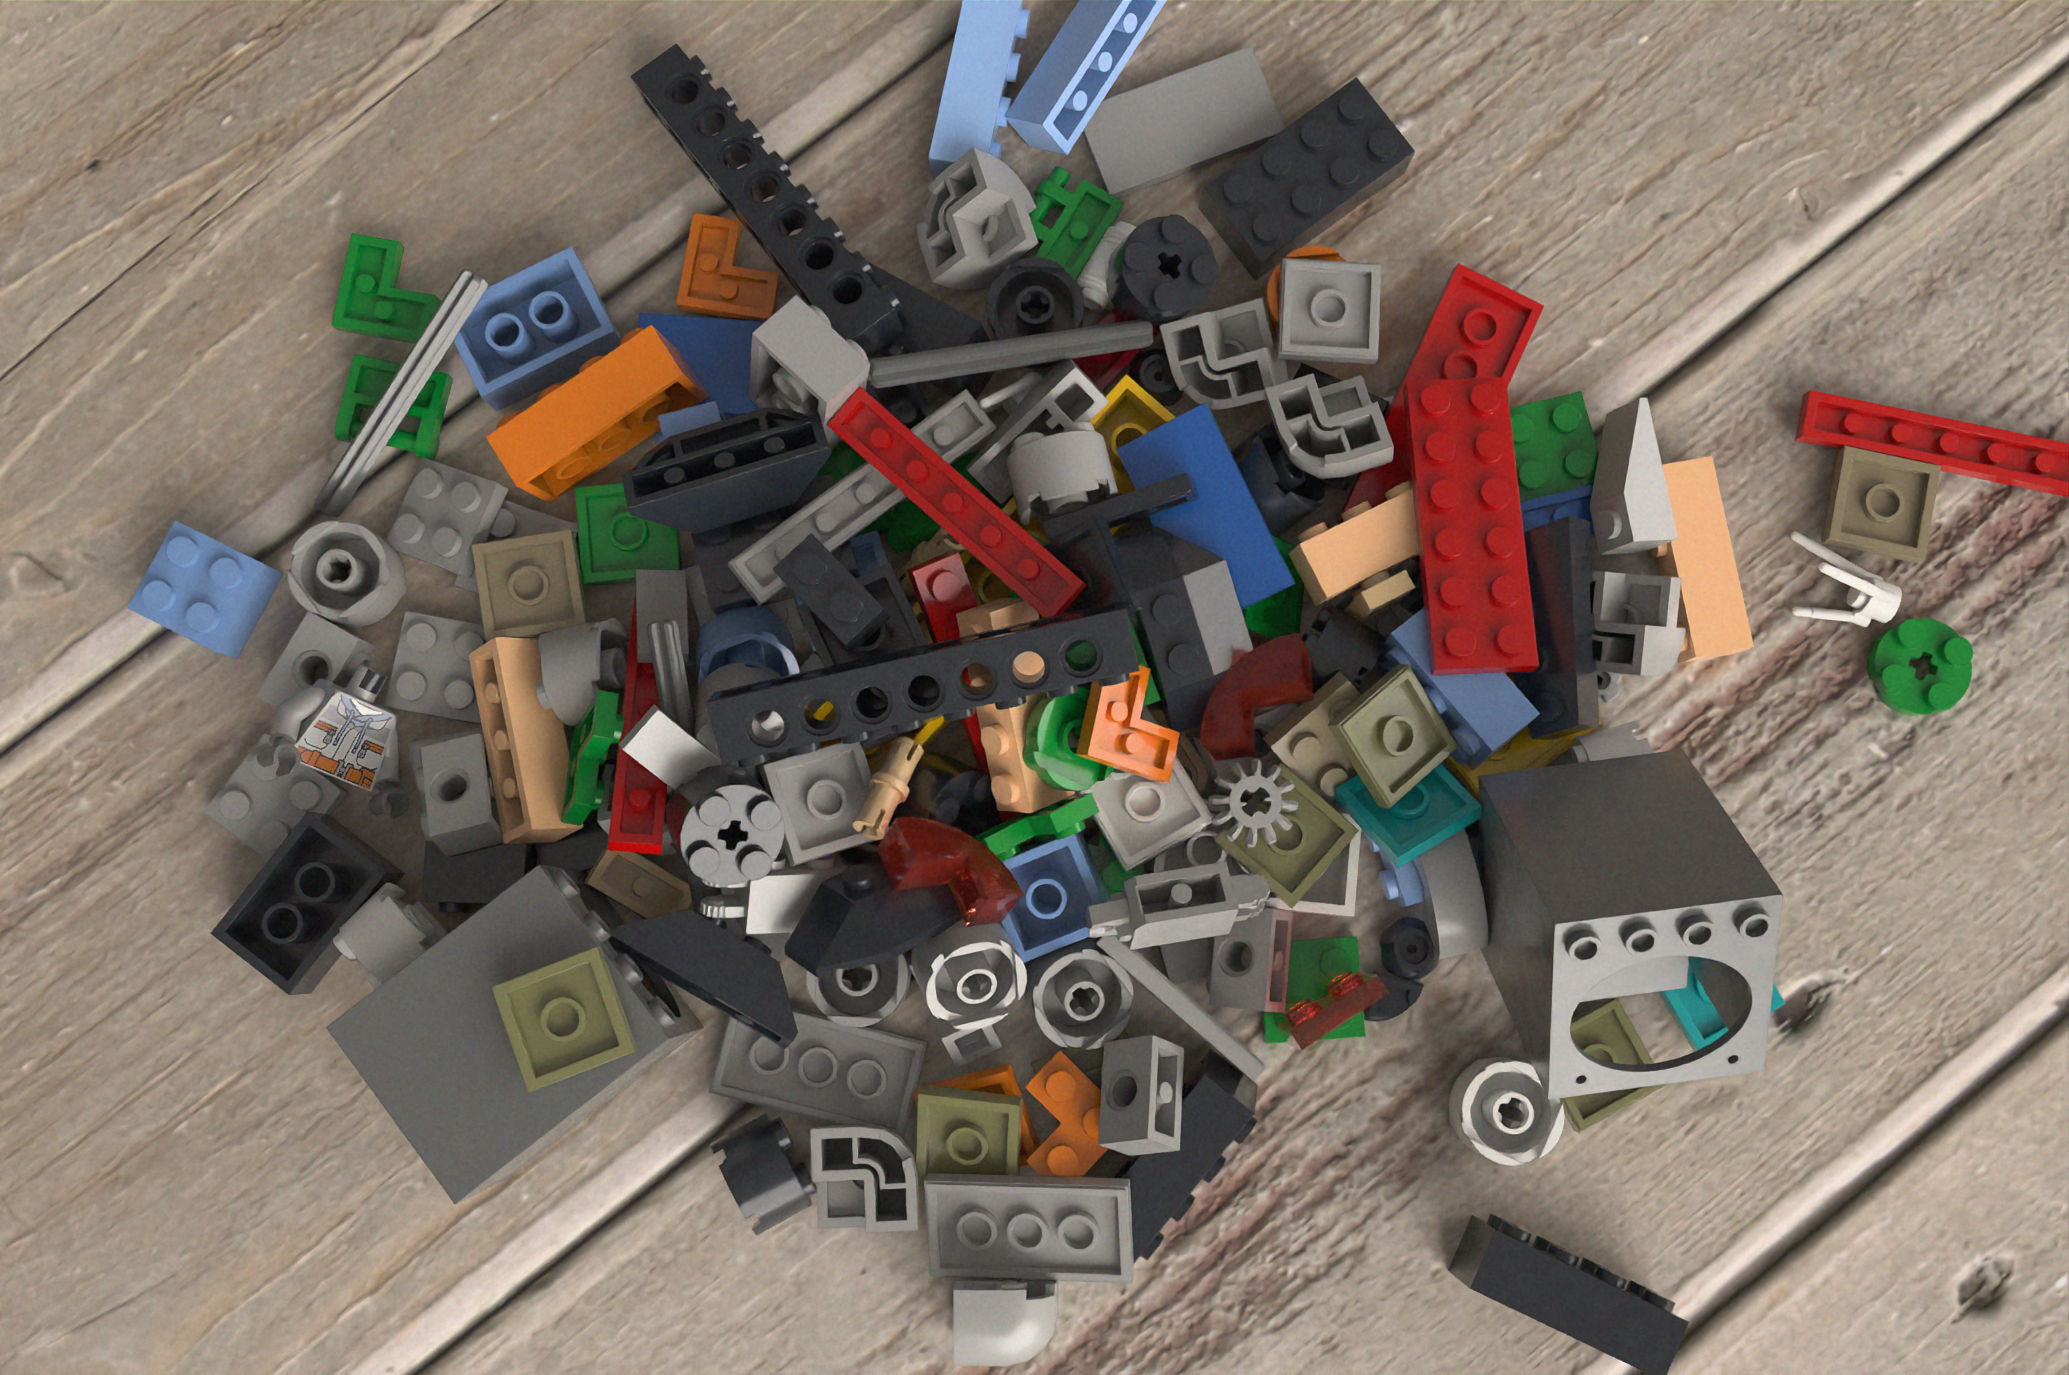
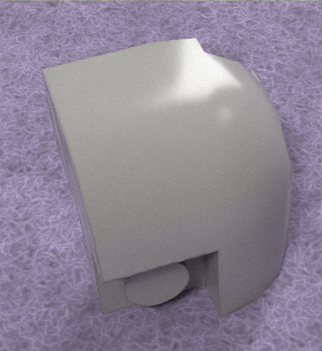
(975, 222)
(1225, 355)
(1329, 428)
(1635, 623)
(864, 1178)
(1002, 1320)

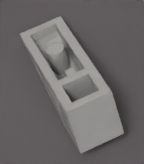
(1050, 406)
(1629, 488)

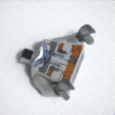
(341, 736)

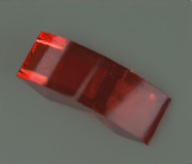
(1265, 677)
(933, 853)

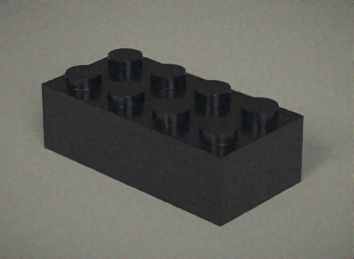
(1305, 178)
(1571, 1298)

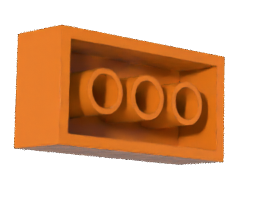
(595, 415)

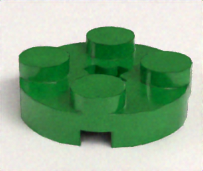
(1948, 663)
(1048, 747)

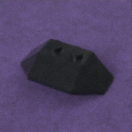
(727, 470)
(1187, 620)
(864, 921)
(714, 967)

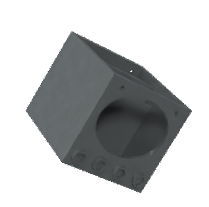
(1609, 889)
(442, 1054)

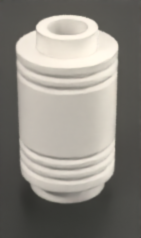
(1094, 274)

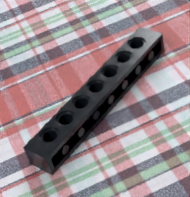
(692, 112)
(744, 740)

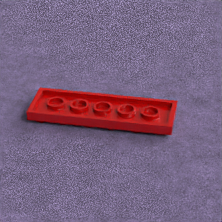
(1472, 333)
(1469, 527)

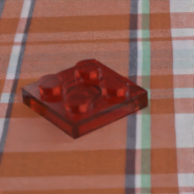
(1346, 998)

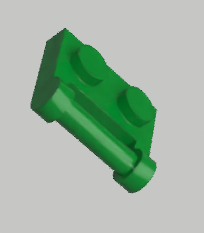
(364, 387)

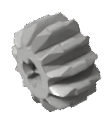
(1247, 786)

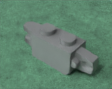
(777, 899)
(1178, 905)

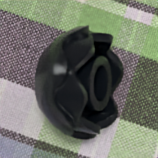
(1143, 371)
(1394, 949)

